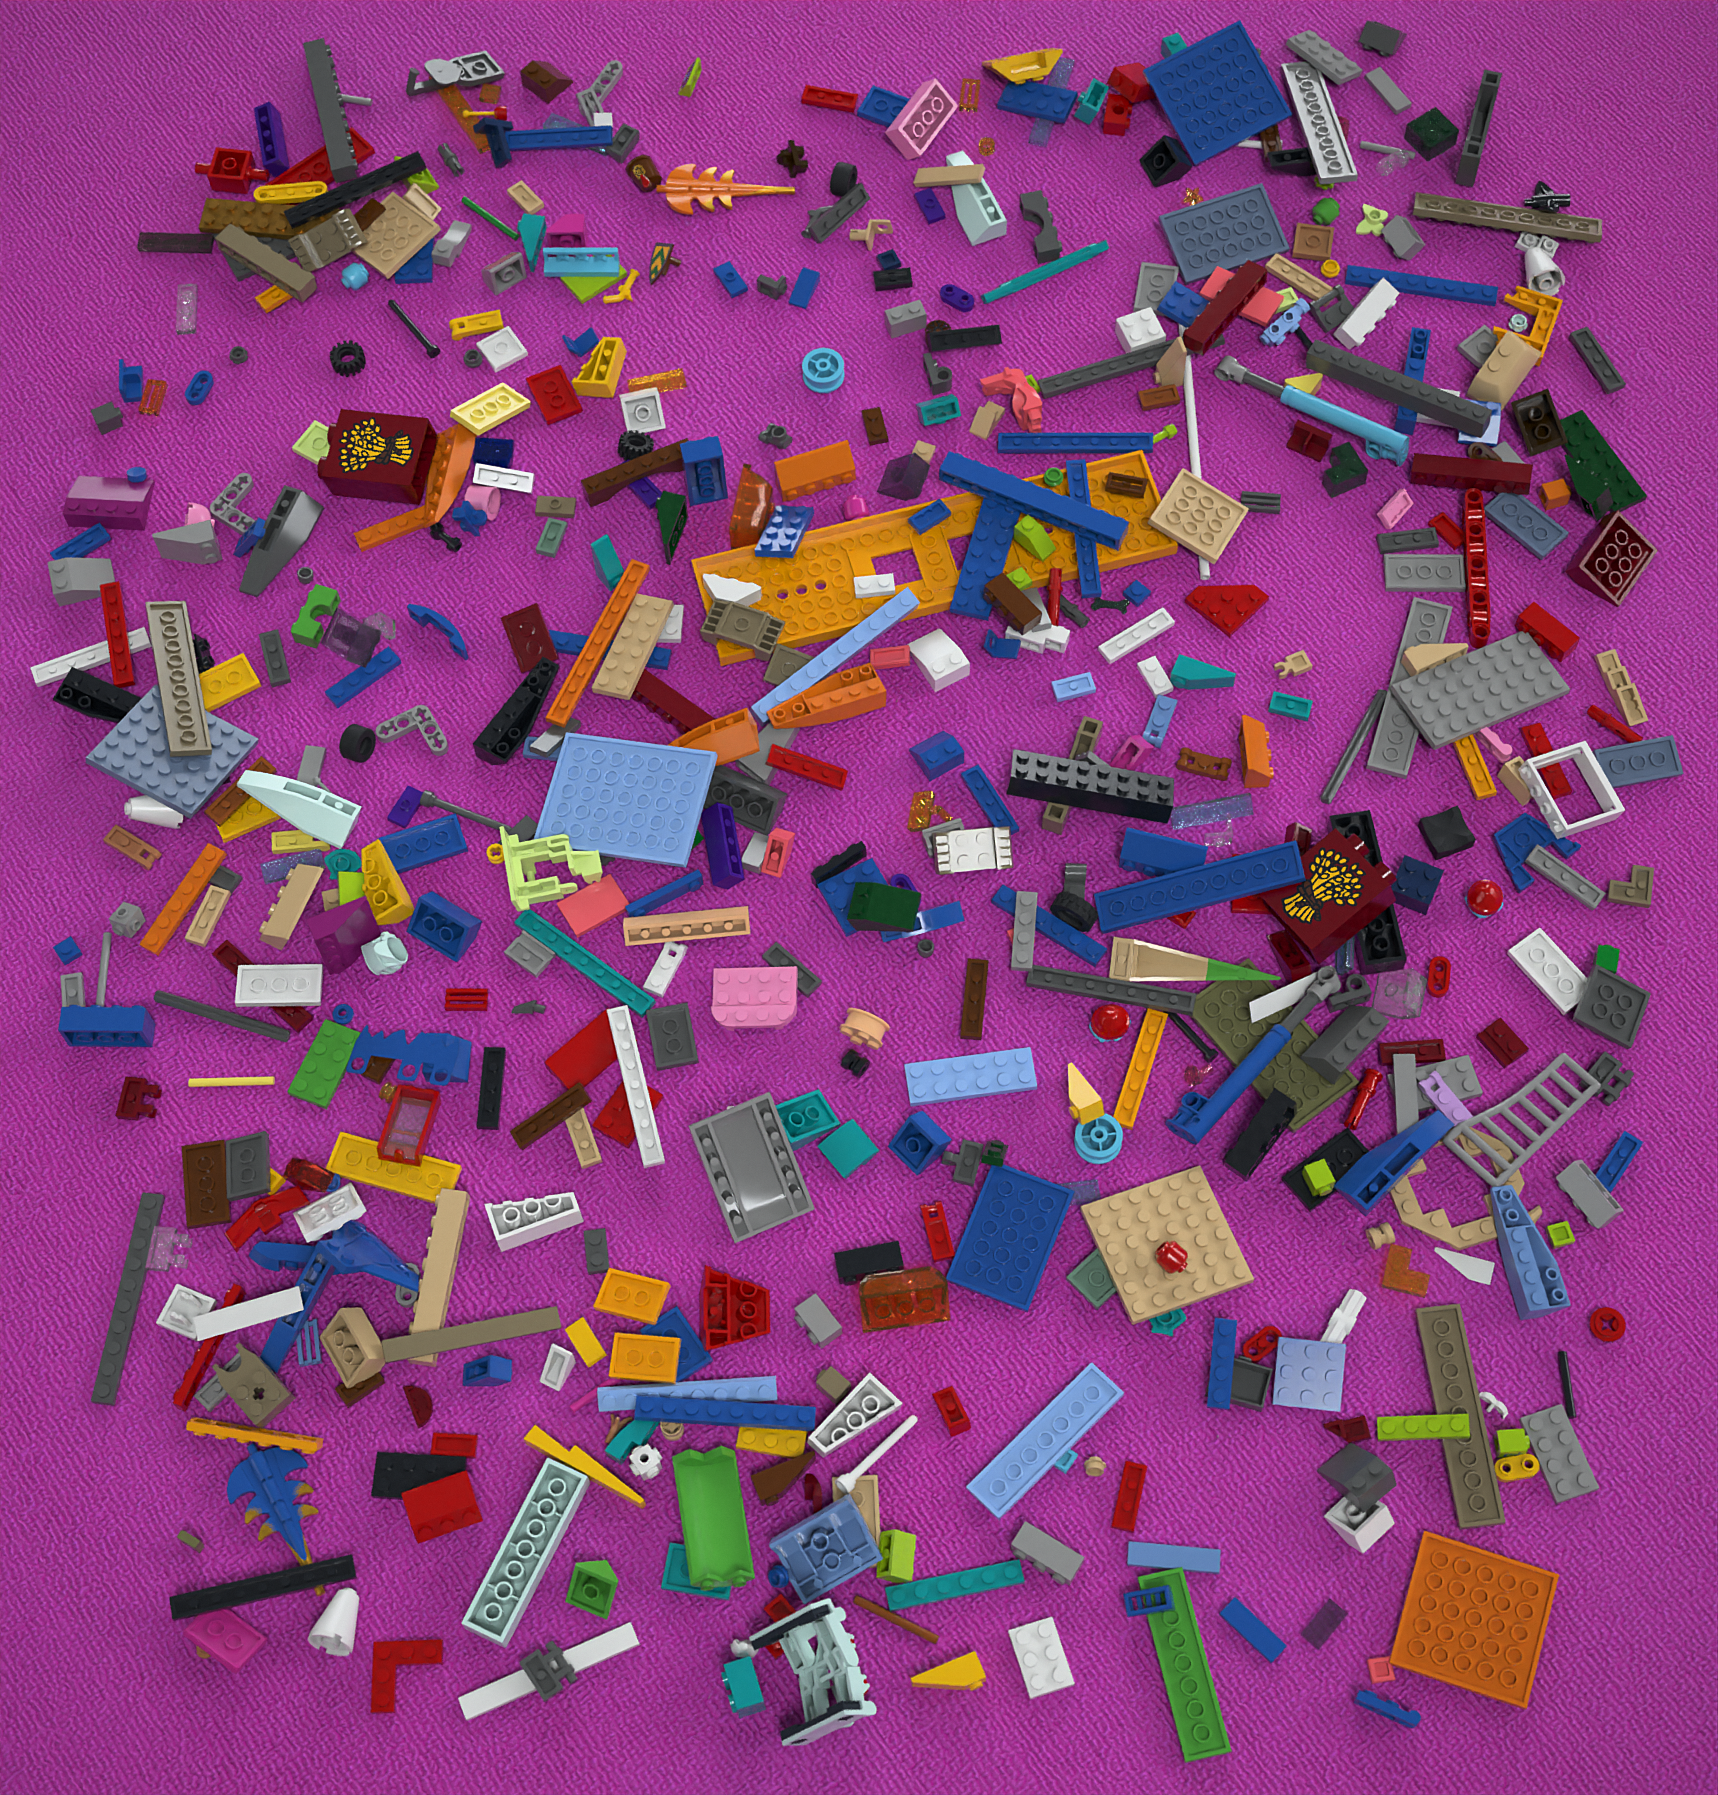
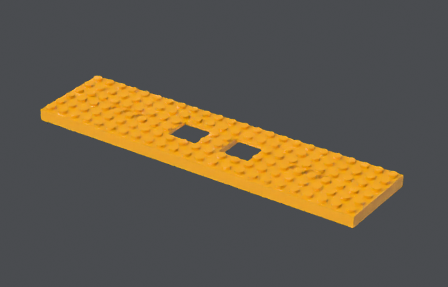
(845, 551)

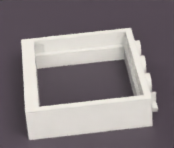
(1594, 777)

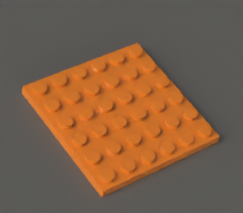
(1474, 1620)

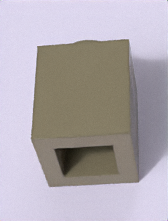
(832, 1385)

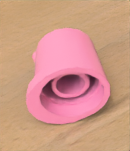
(484, 498)

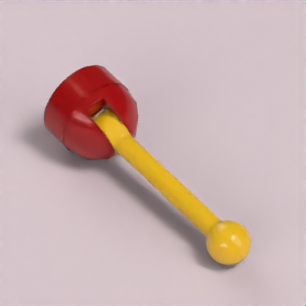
(499, 113)

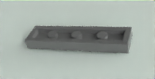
(839, 213)
(1597, 360)

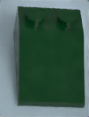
(672, 518)
(883, 908)

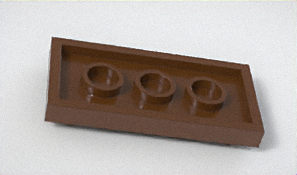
(205, 1184)

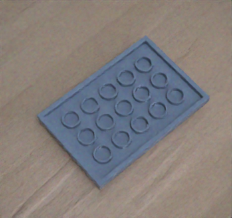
(1223, 233)

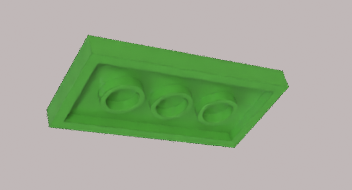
(324, 1064)

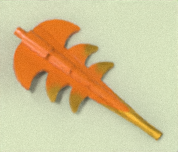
(683, 189)

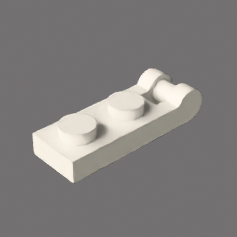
(665, 968)

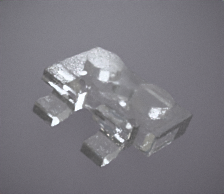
(162, 1246)

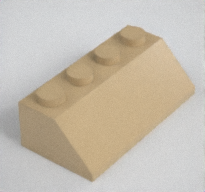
(290, 905)

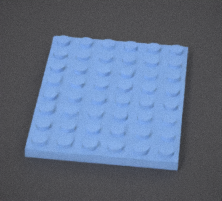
(627, 798)

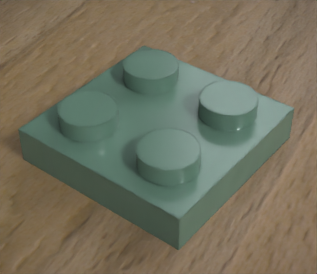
(1092, 1280)

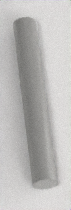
(356, 100)
(1383, 149)

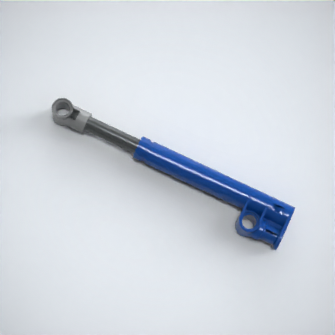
(1200, 1114)

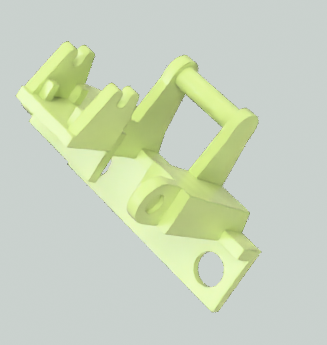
(521, 859)

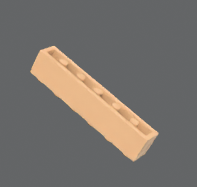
(686, 926)

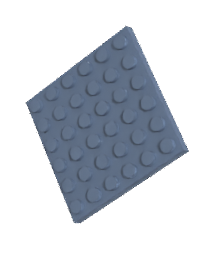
(140, 757)

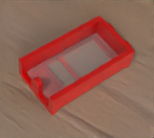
(408, 1125)

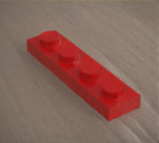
(806, 767)
(1552, 775)

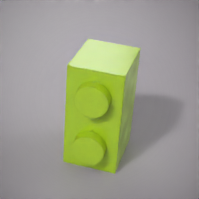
(898, 1556)

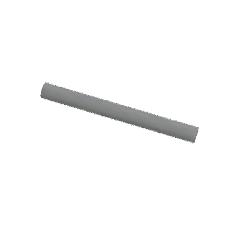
(103, 970)

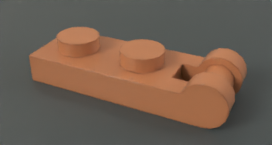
(131, 847)

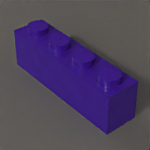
(271, 139)
(722, 846)

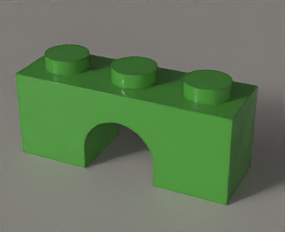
(319, 602)

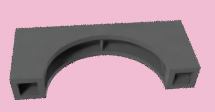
(1478, 128)

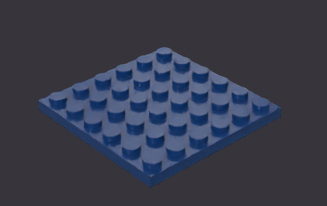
(1217, 93)

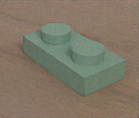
(551, 537)

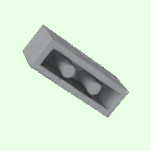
(1589, 1194)
(1046, 1554)

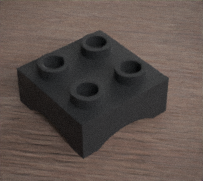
(1446, 833)

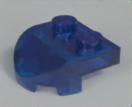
(494, 452)

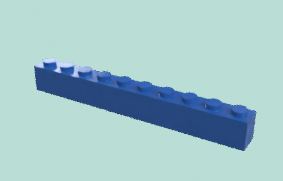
(1033, 500)

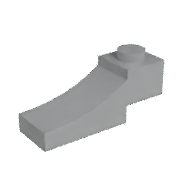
(451, 244)

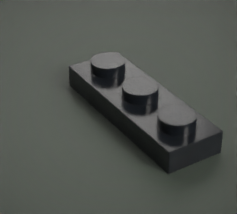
(839, 863)

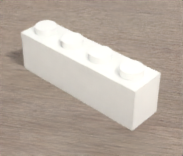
(1366, 313)

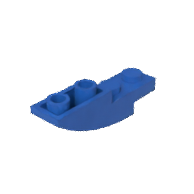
(929, 920)

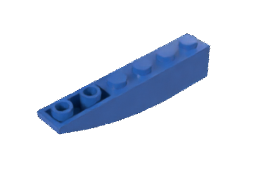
(1415, 369)
(288, 1327)

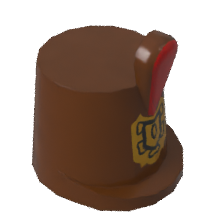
(644, 173)

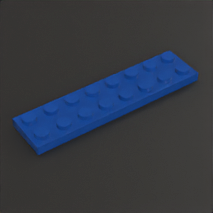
(984, 558)

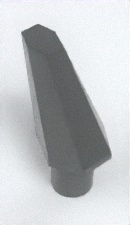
(529, 1008)

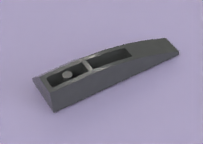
(286, 532)

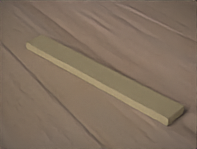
(471, 1334)

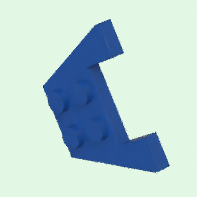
(1518, 841)

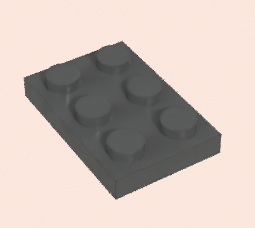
(672, 1036)
(248, 1166)

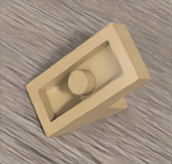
(986, 420)

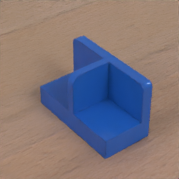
(130, 382)

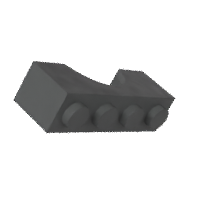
(1034, 209)

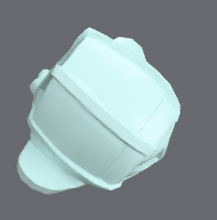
(385, 954)

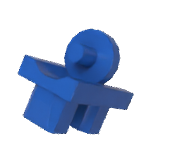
(469, 518)

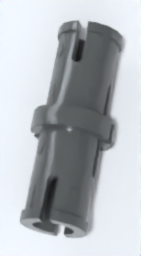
(450, 159)
(1072, 611)

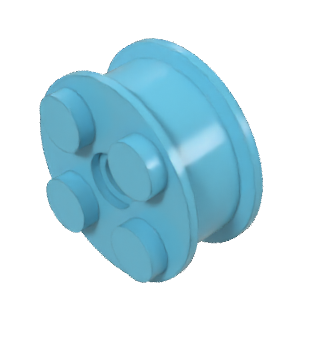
(823, 370)
(1100, 1149)

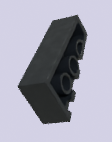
(1261, 1134)

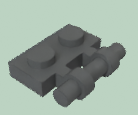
(1603, 1071)
(541, 1674)

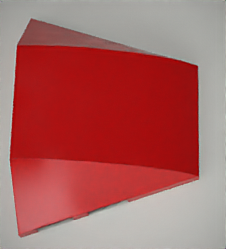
(731, 1310)

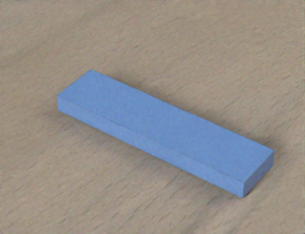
(1172, 1557)

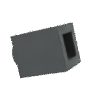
(107, 417)

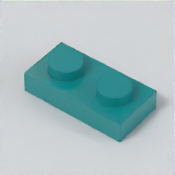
(1290, 706)

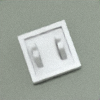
(181, 1309)

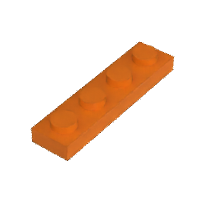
(390, 529)

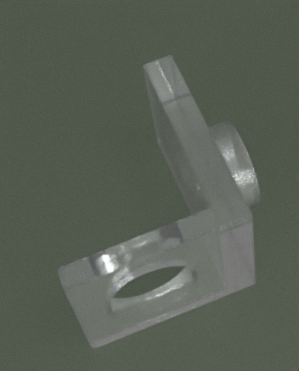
(1220, 838)

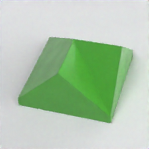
(593, 1587)

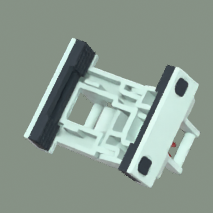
(834, 1652)

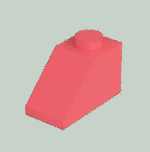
(777, 852)

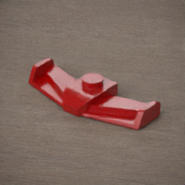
(265, 1215)

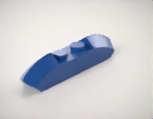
(279, 1255)

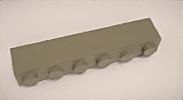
(266, 262)

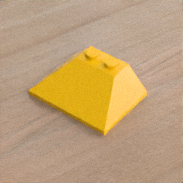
(1025, 65)

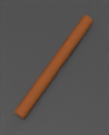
(895, 1619)

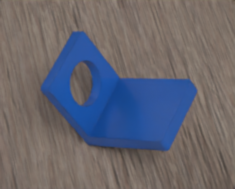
(583, 343)
(1001, 647)

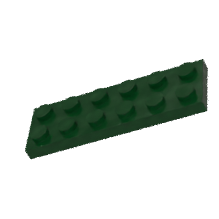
(1596, 454)

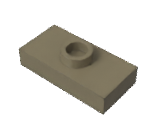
(555, 507)

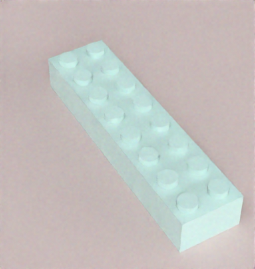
(526, 1553)

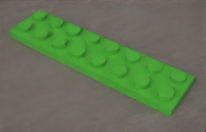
(1185, 1670)

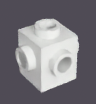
(645, 1469)

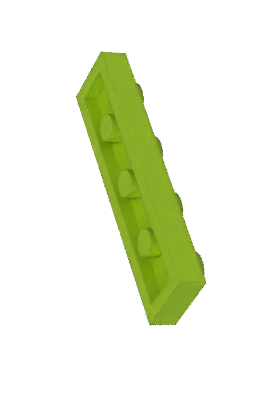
(1423, 1427)

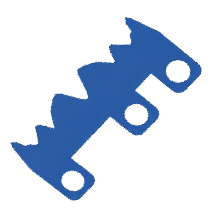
(414, 1054)

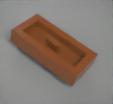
(1158, 397)

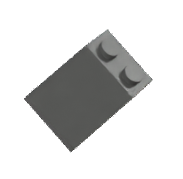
(1358, 1476)

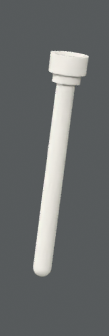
(847, 1481)

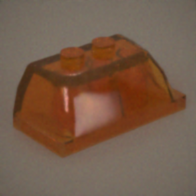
(751, 509)
(903, 1299)

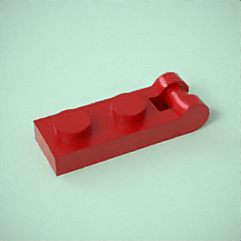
(937, 1232)

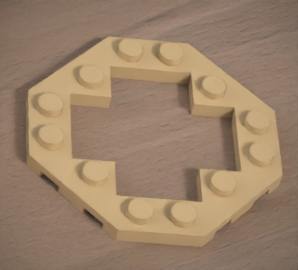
(1436, 1223)

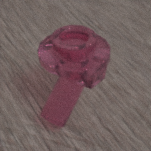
(1194, 1076)

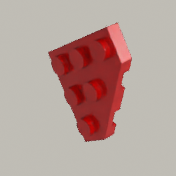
(1227, 605)

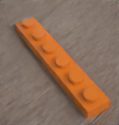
(183, 899)

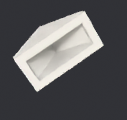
(557, 1367)

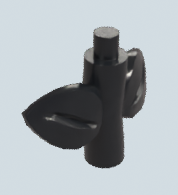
(1546, 199)

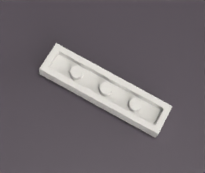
(1136, 635)

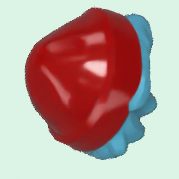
(1484, 898)
(1109, 1023)

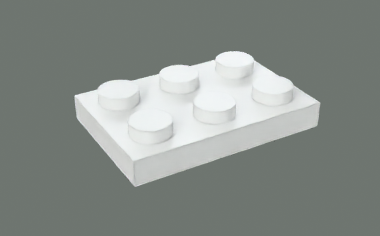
(1041, 1658)

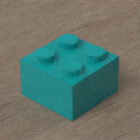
(745, 1689)

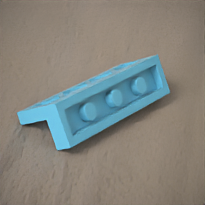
(581, 264)

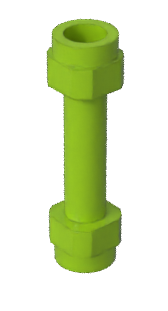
(1168, 431)

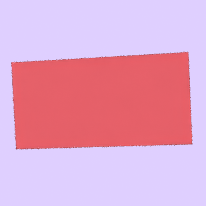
(1259, 309)

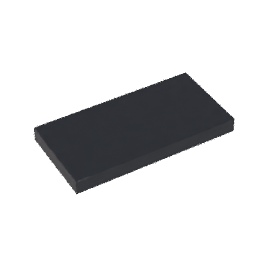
(1340, 1157)

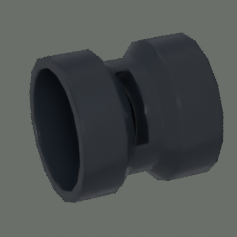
(855, 1063)

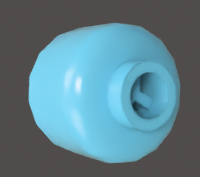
(354, 276)

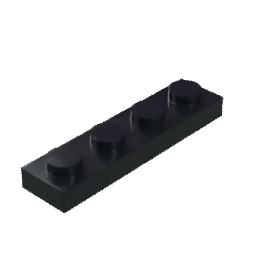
(964, 338)
(491, 1088)

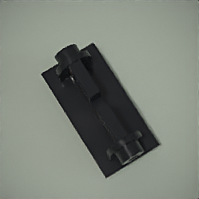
(201, 648)

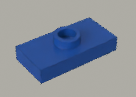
(730, 279)
(929, 517)

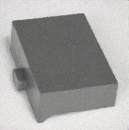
(1249, 1384)

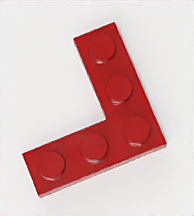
(387, 1657)

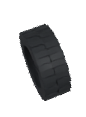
(1074, 911)

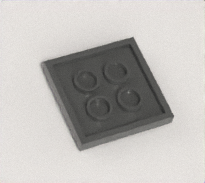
(1611, 1006)

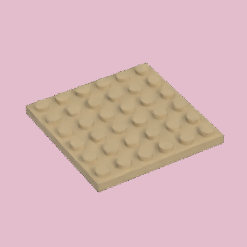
(1139, 1220)

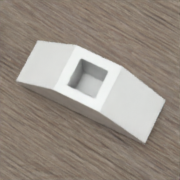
(731, 590)

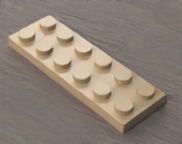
(632, 646)

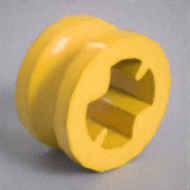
(495, 848)

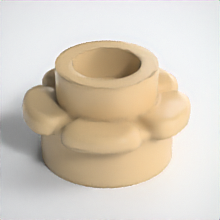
(1094, 1466)

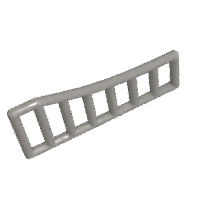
(1520, 1097)

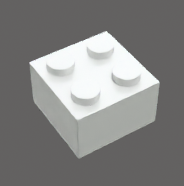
(1139, 330)

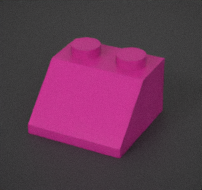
(568, 232)

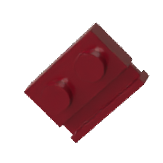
(1502, 1043)

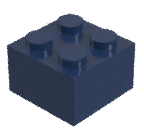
(1416, 884)

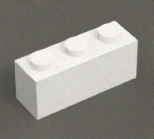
(504, 478)

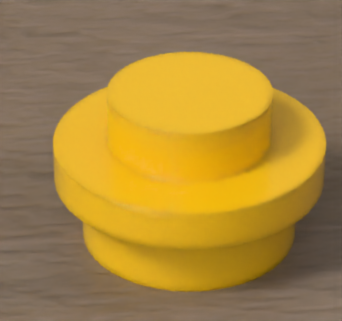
(1330, 268)

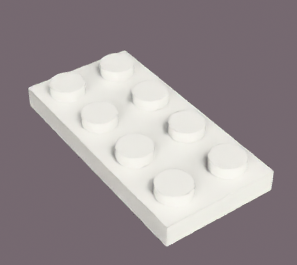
(1549, 970)
(279, 985)

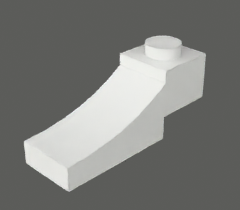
(1054, 639)

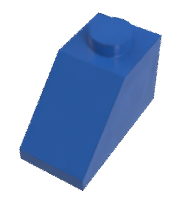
(487, 1372)

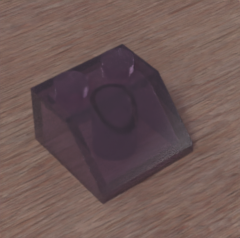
(904, 477)

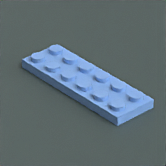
(970, 1076)

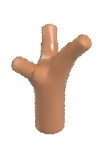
(615, 1427)

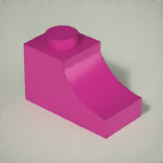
(1132, 753)

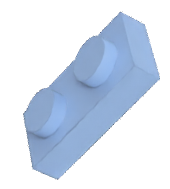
(1073, 687)

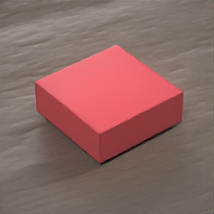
(1380, 1670)

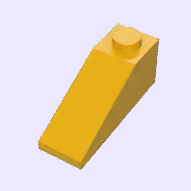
(1084, 1101)
(954, 1675)

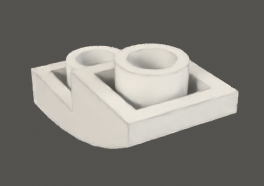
(1527, 241)

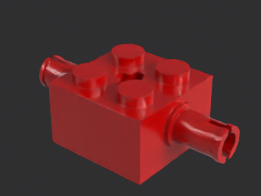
(231, 170)

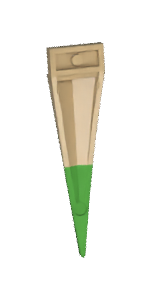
(1151, 962)

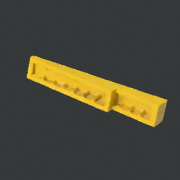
(581, 1462)

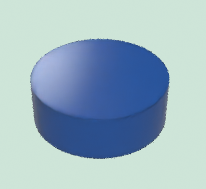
(136, 474)

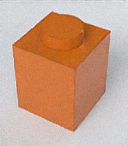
(1554, 494)

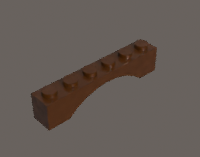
(607, 483)

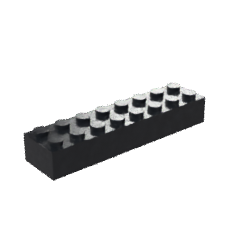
(1090, 786)
(1380, 941)

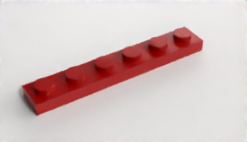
(117, 634)
(204, 1356)

